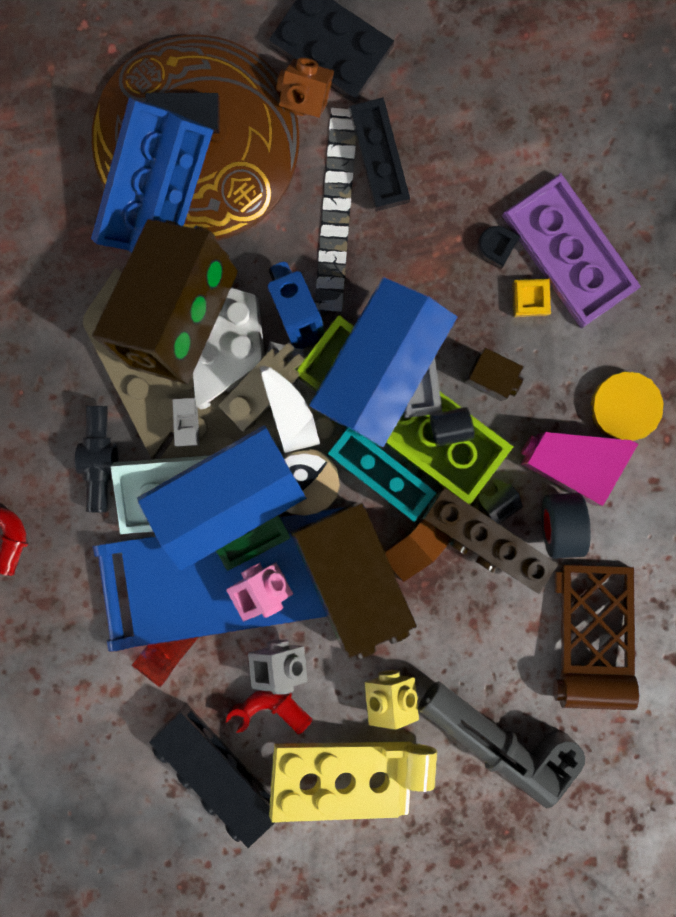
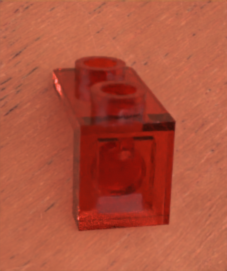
(160, 659)

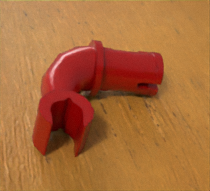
(12, 541)
(277, 703)

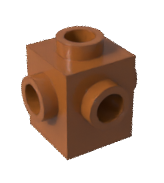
(304, 87)

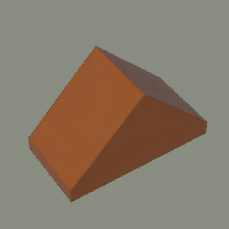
(416, 549)

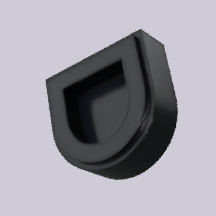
(496, 245)

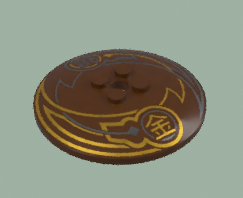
(258, 140)

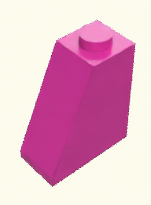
(579, 462)

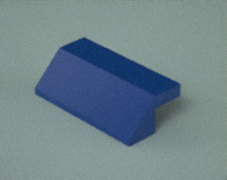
(150, 173)
(383, 361)
(221, 498)

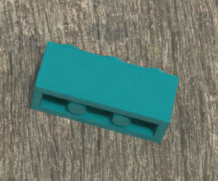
(382, 473)

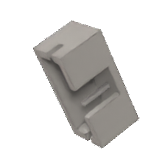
(185, 422)

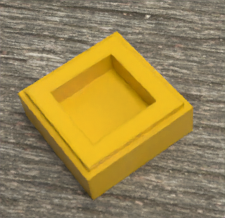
(531, 297)

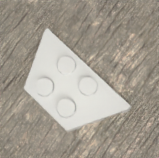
(231, 348)

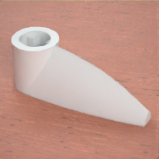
(290, 412)

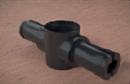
(95, 458)

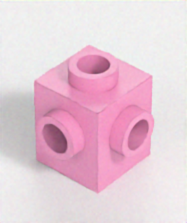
(260, 591)

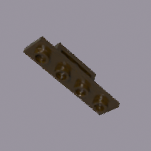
(489, 540)

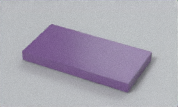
(571, 250)

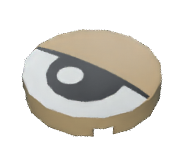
(317, 479)

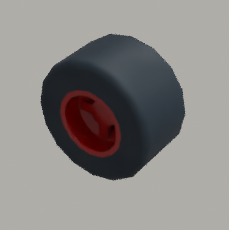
(566, 525)

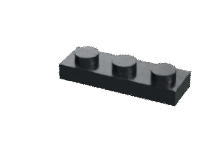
(379, 154)

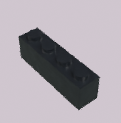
(215, 775)

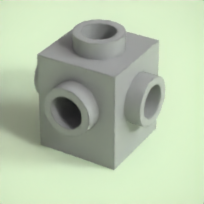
(278, 667)

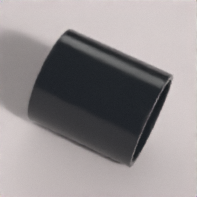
(452, 426)

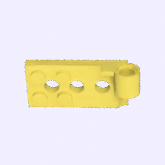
(405, 769)

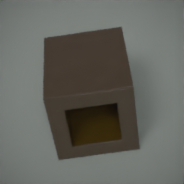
(495, 375)

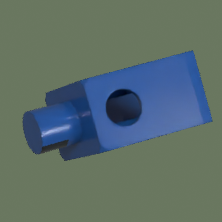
(295, 306)

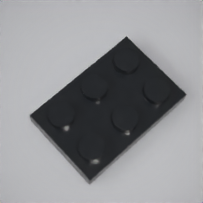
(335, 41)

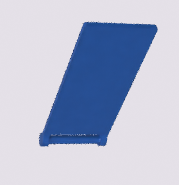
(195, 601)

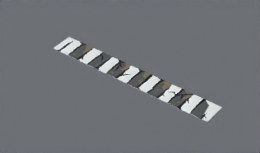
(335, 211)

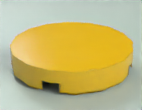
(627, 406)

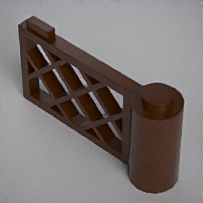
(589, 684)

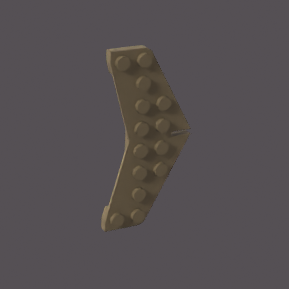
(151, 404)

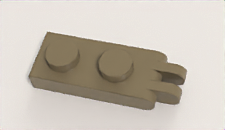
(250, 397)

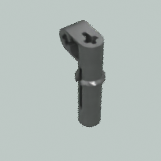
(530, 769)

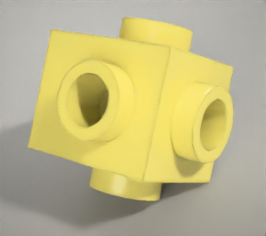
(391, 700)

